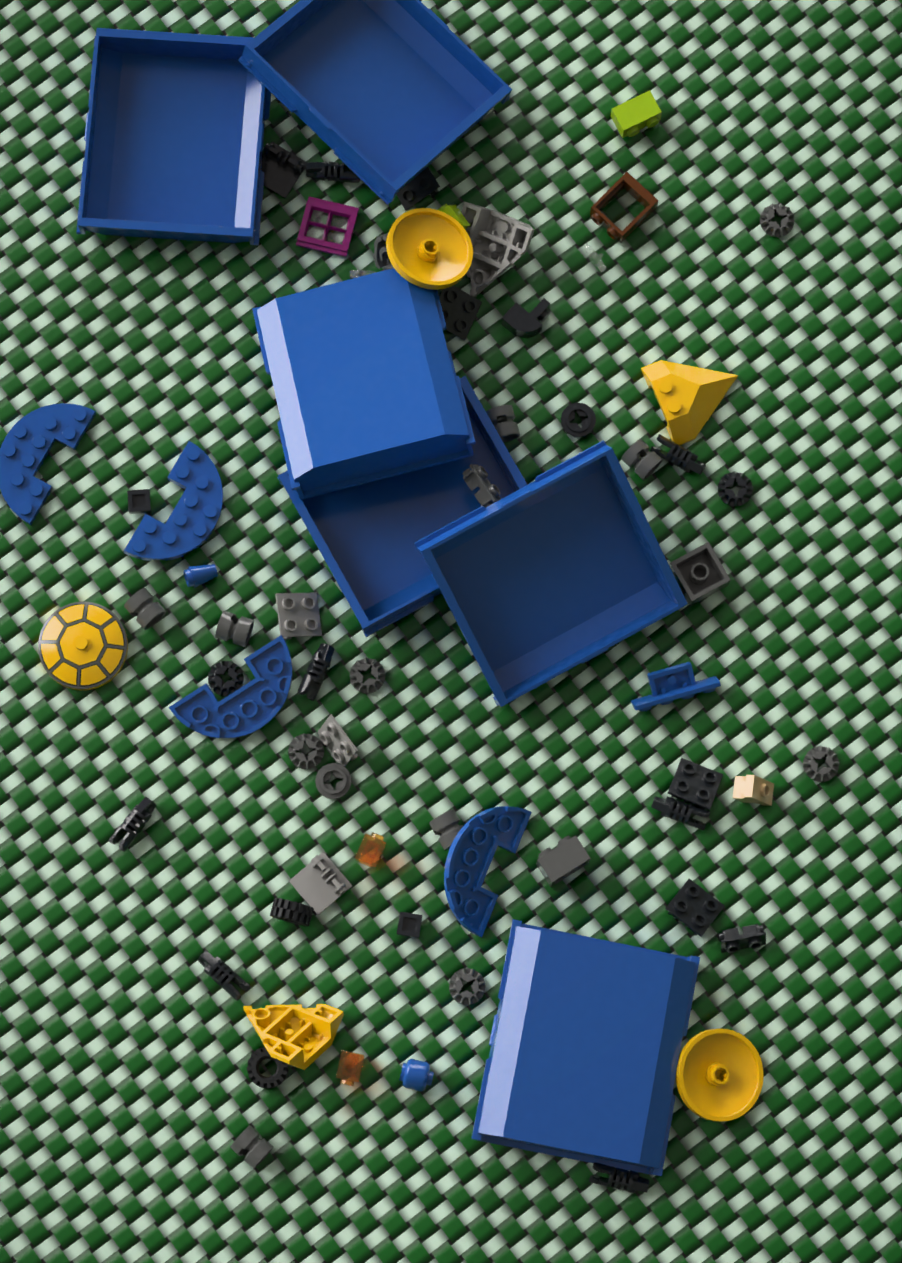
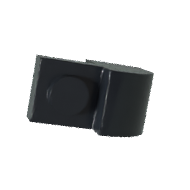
(526, 324)

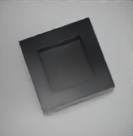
(139, 501)
(409, 924)

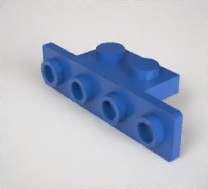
(673, 684)

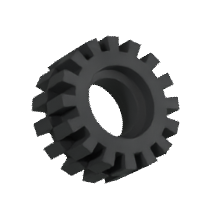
(291, 911)
(263, 1081)

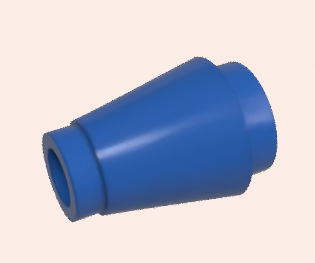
(198, 575)

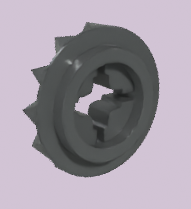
(772, 228)
(370, 685)
(314, 757)
(810, 765)
(339, 772)
(456, 985)

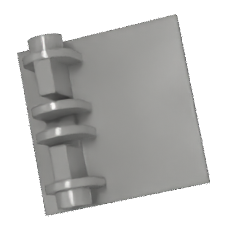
(298, 614)
(337, 741)
(320, 883)

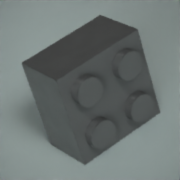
(699, 574)
(562, 860)

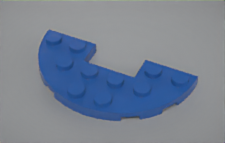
(27, 448)
(192, 517)
(247, 707)
(470, 860)

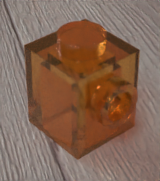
(371, 850)
(350, 1068)

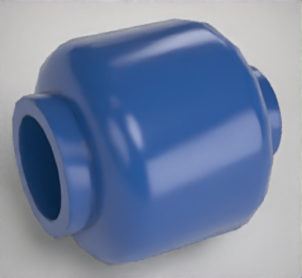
(416, 1075)

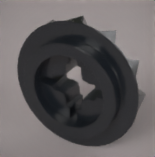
(582, 411)
(728, 495)
(231, 686)

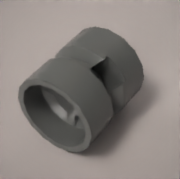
(507, 430)
(649, 462)
(143, 607)
(233, 628)
(447, 827)
(251, 1147)

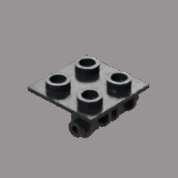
(281, 169)
(418, 189)
(458, 310)
(695, 784)
(694, 907)

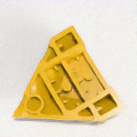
(686, 396)
(295, 1032)

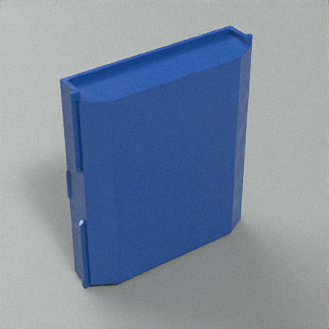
(375, 83)
(173, 138)
(362, 382)
(373, 526)
(552, 573)
(585, 1049)

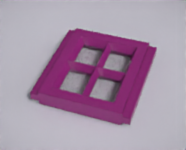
(327, 226)

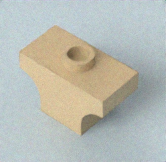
(753, 790)

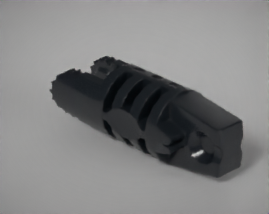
(331, 171)
(679, 456)
(316, 671)
(680, 811)
(133, 824)
(223, 974)
(619, 1179)

